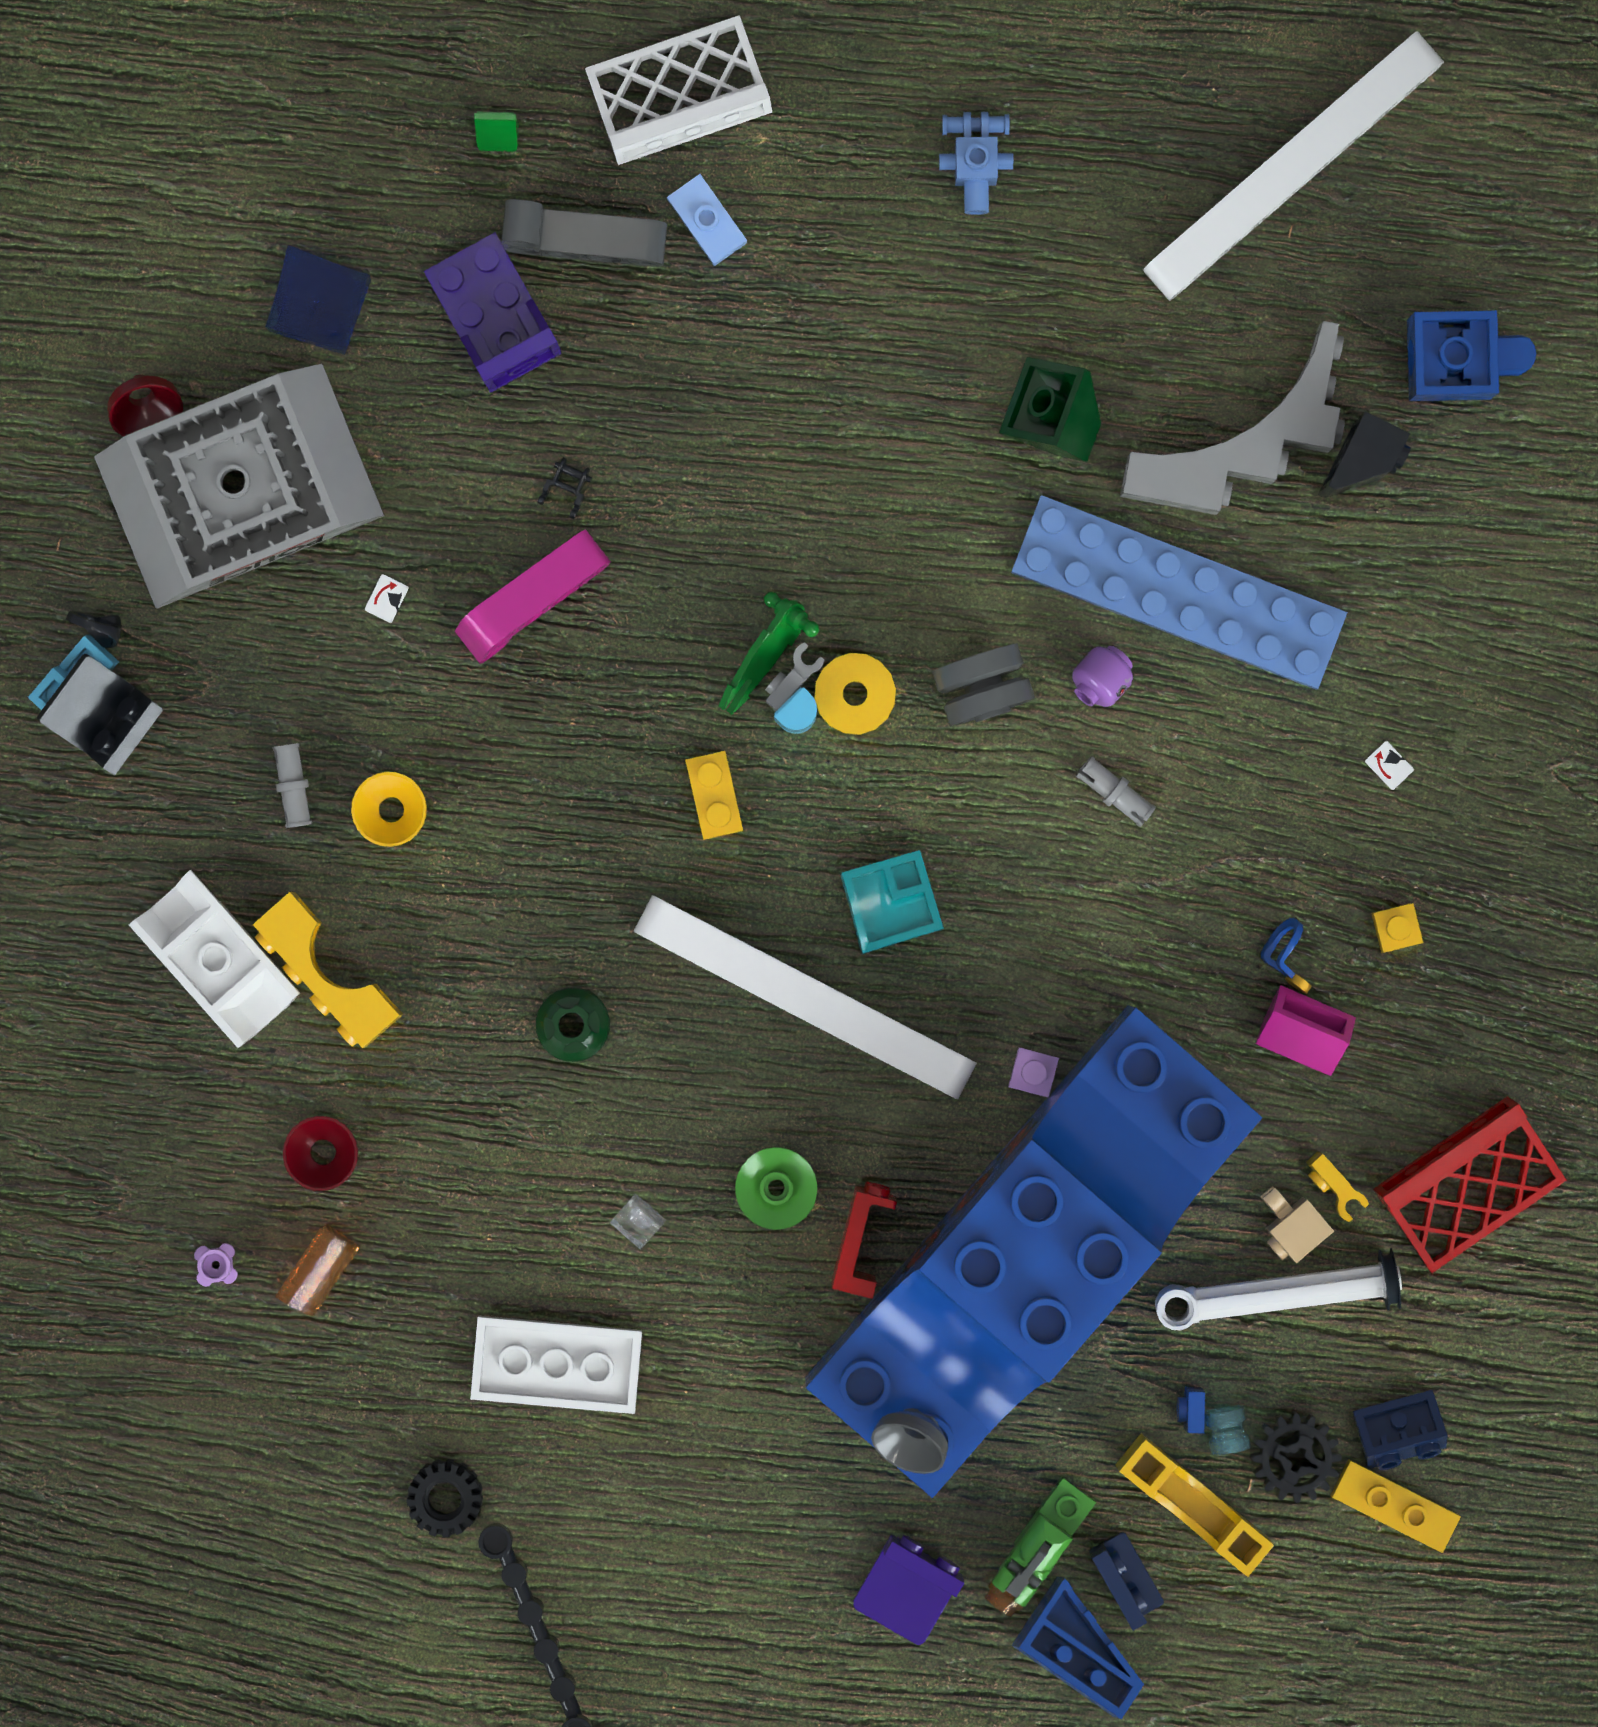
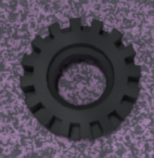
(438, 1522)

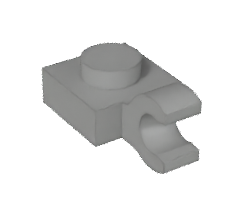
(784, 686)

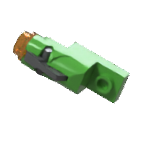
(1039, 1547)

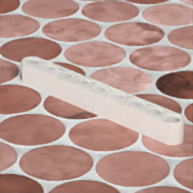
(1293, 166)
(805, 997)

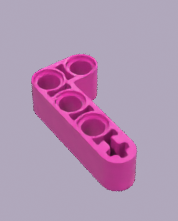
(530, 595)

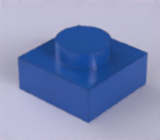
(1192, 1409)

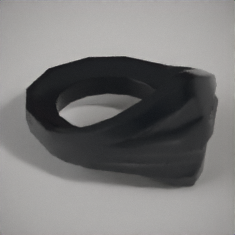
(104, 629)

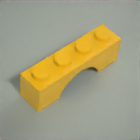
(291, 932)
(1194, 1504)

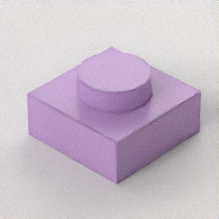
(1033, 1072)

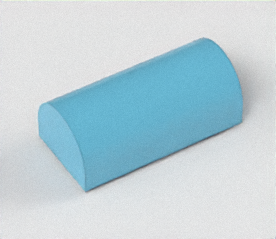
(797, 712)

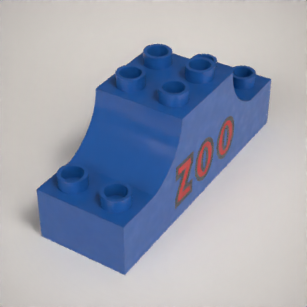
(1038, 1244)

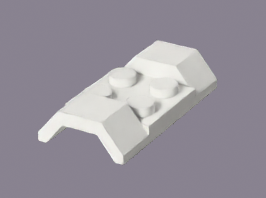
(215, 959)

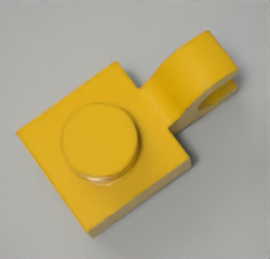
(1327, 1177)

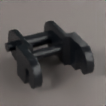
(582, 476)

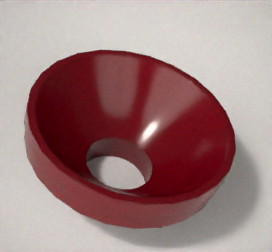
(132, 414)
(299, 1158)

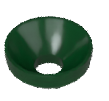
(594, 1017)

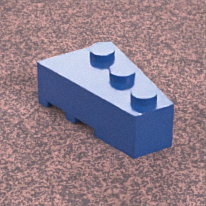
(1077, 1651)

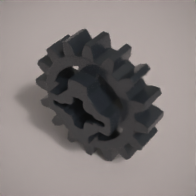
(1301, 1439)

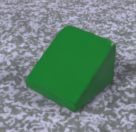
(496, 131)

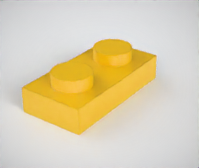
(714, 795)

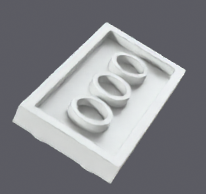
(556, 1364)

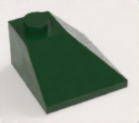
(1054, 409)

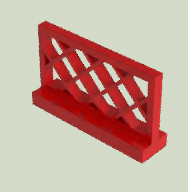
(1460, 1151)

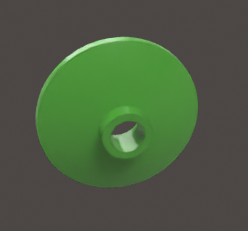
(772, 1210)

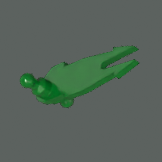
(767, 648)

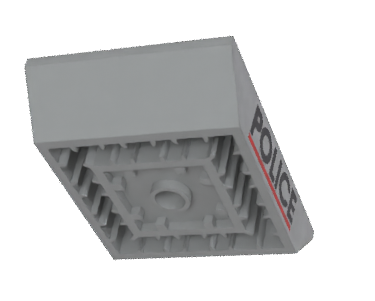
(297, 490)

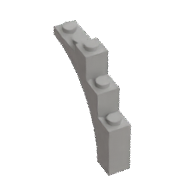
(1301, 420)

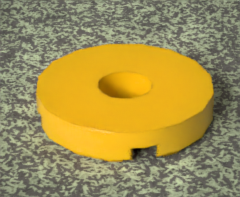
(859, 669)

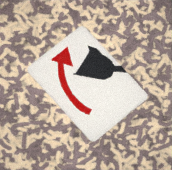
(386, 598)
(1389, 765)

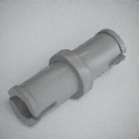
(292, 785)
(1115, 791)

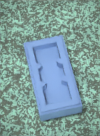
(707, 220)

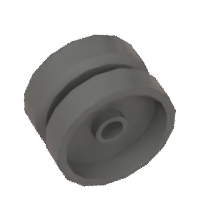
(984, 688)

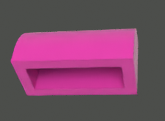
(1306, 1030)

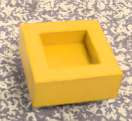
(1397, 927)

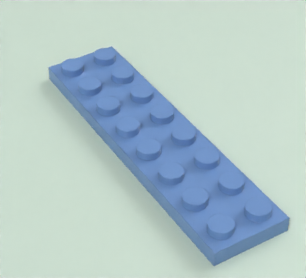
(1179, 592)

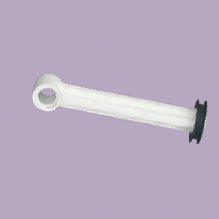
(1284, 1293)

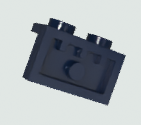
(1401, 1430)
(1126, 1578)

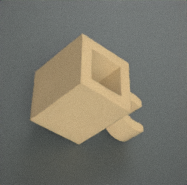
(1296, 1228)

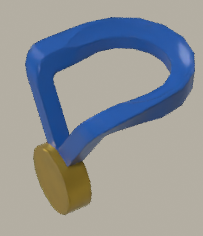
(1279, 965)

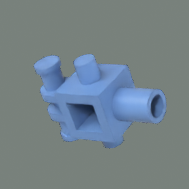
(976, 158)

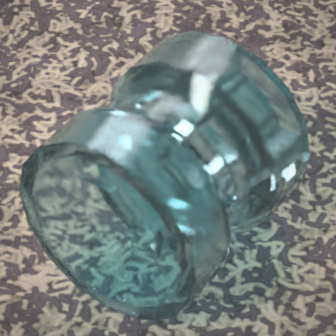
(1227, 1430)

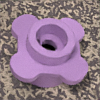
(208, 1274)

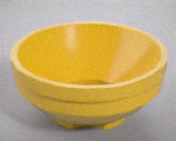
(367, 805)

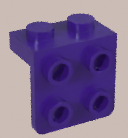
(908, 1589)

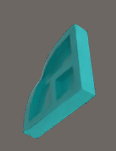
(891, 901)

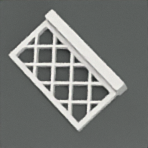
(697, 118)

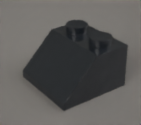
(1367, 455)

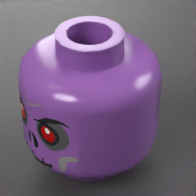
(1102, 676)

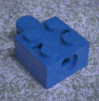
(1464, 358)

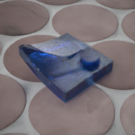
(317, 301)

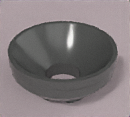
(911, 1441)

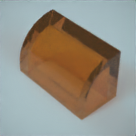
(317, 1271)

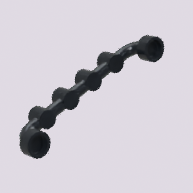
(497, 1543)

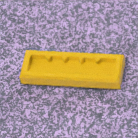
(1395, 1506)

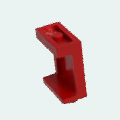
(844, 1275)

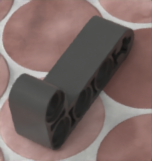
(582, 236)

